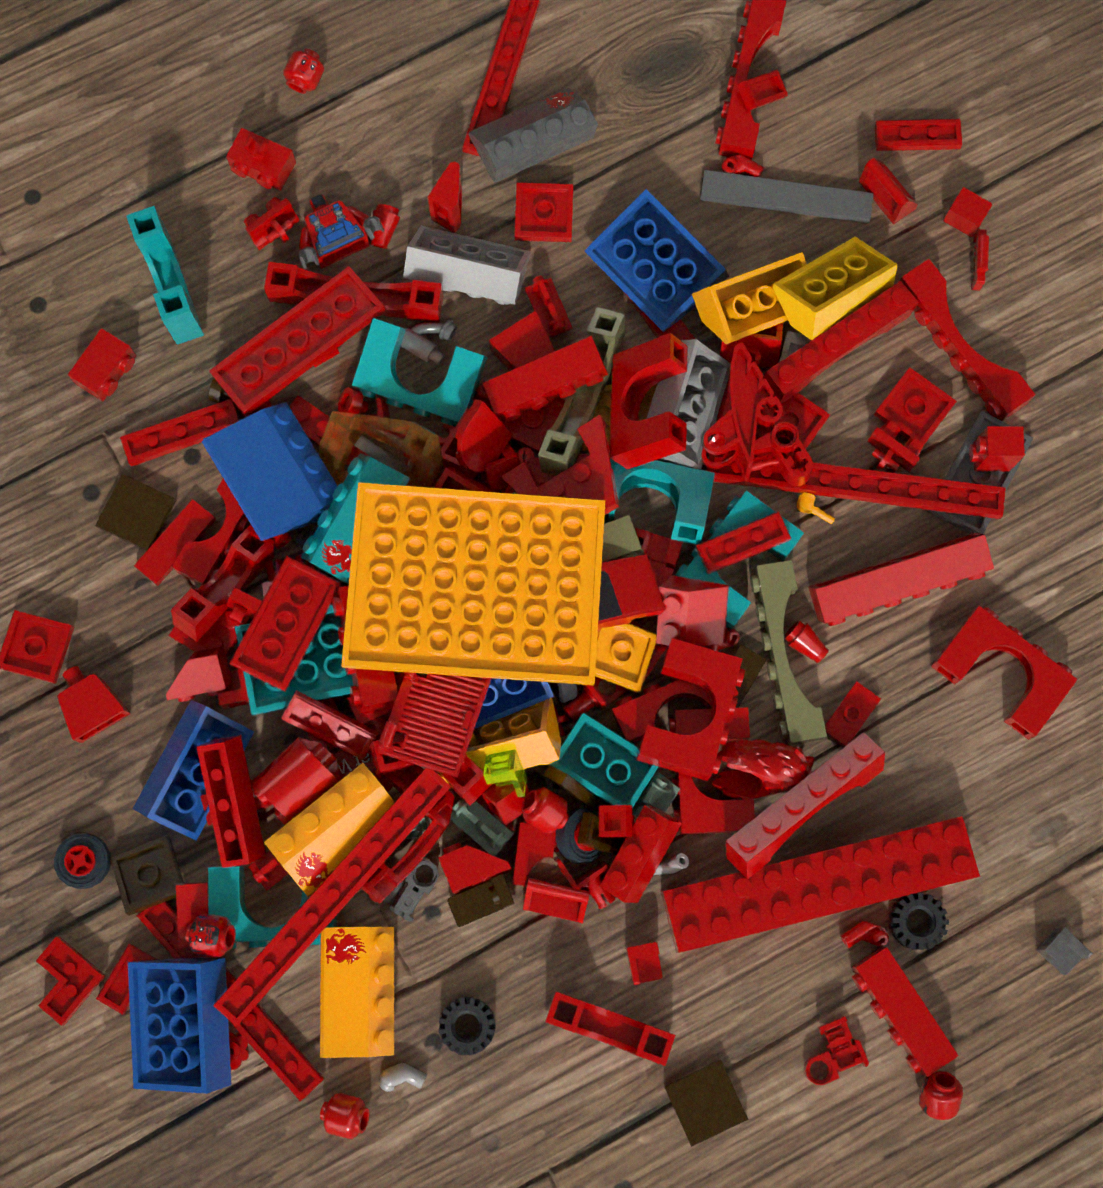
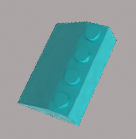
(317, 675)

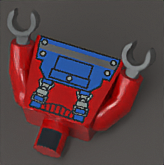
(334, 232)

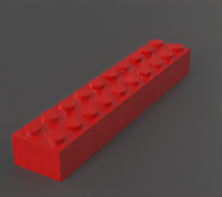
(820, 884)

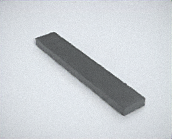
(787, 196)

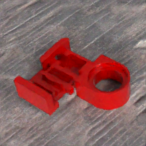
(843, 1052)

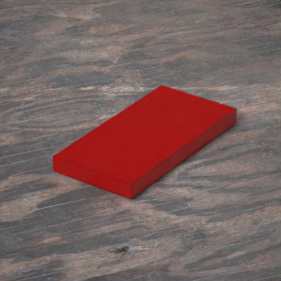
(285, 623)

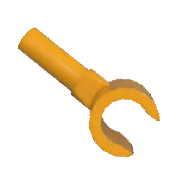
(806, 505)

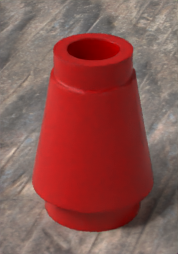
(389, 219)
(804, 640)

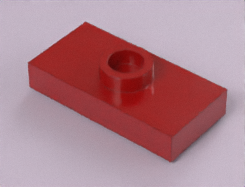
(851, 714)

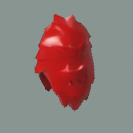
(761, 768)

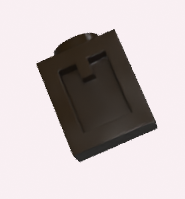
(481, 901)

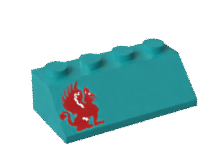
(333, 540)

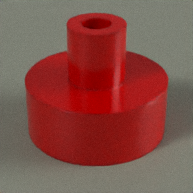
(352, 401)

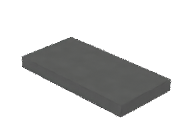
(963, 471)

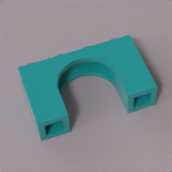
(173, 293)
(378, 375)
(685, 486)
(742, 512)
(227, 899)

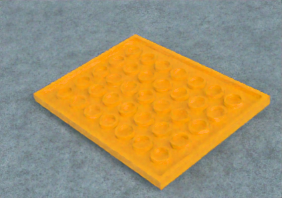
(474, 584)

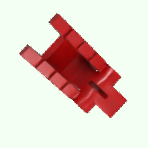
(744, 412)

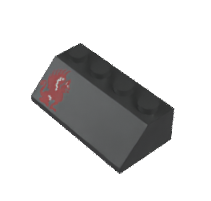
(534, 134)

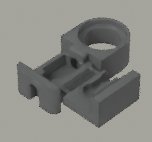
(405, 896)

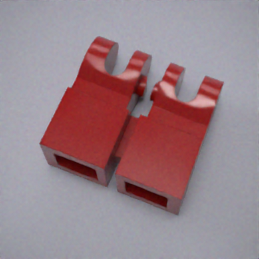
(661, 552)

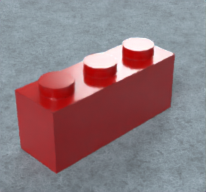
(640, 854)

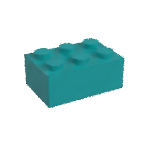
(604, 763)

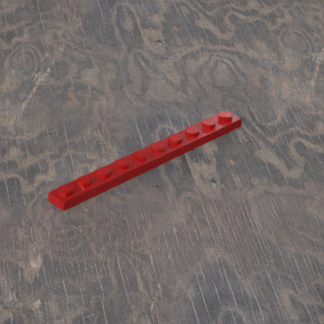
(876, 488)
(331, 896)

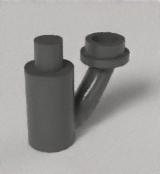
(423, 348)

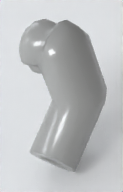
(399, 1074)

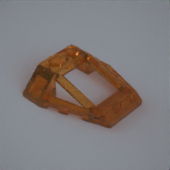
(419, 443)

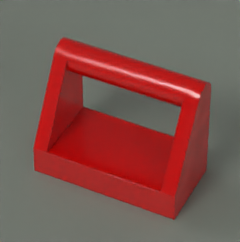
(887, 190)
(446, 199)
(556, 900)

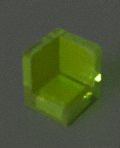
(505, 769)

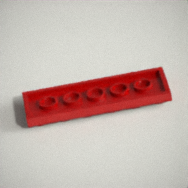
(297, 341)

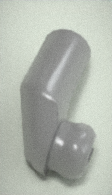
(672, 864)

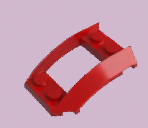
(387, 879)

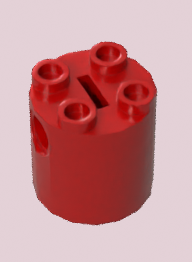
(297, 778)

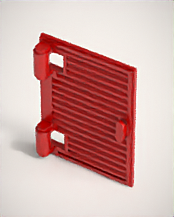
(434, 718)

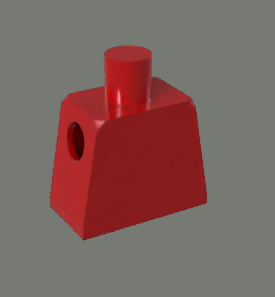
(521, 342)
(89, 705)

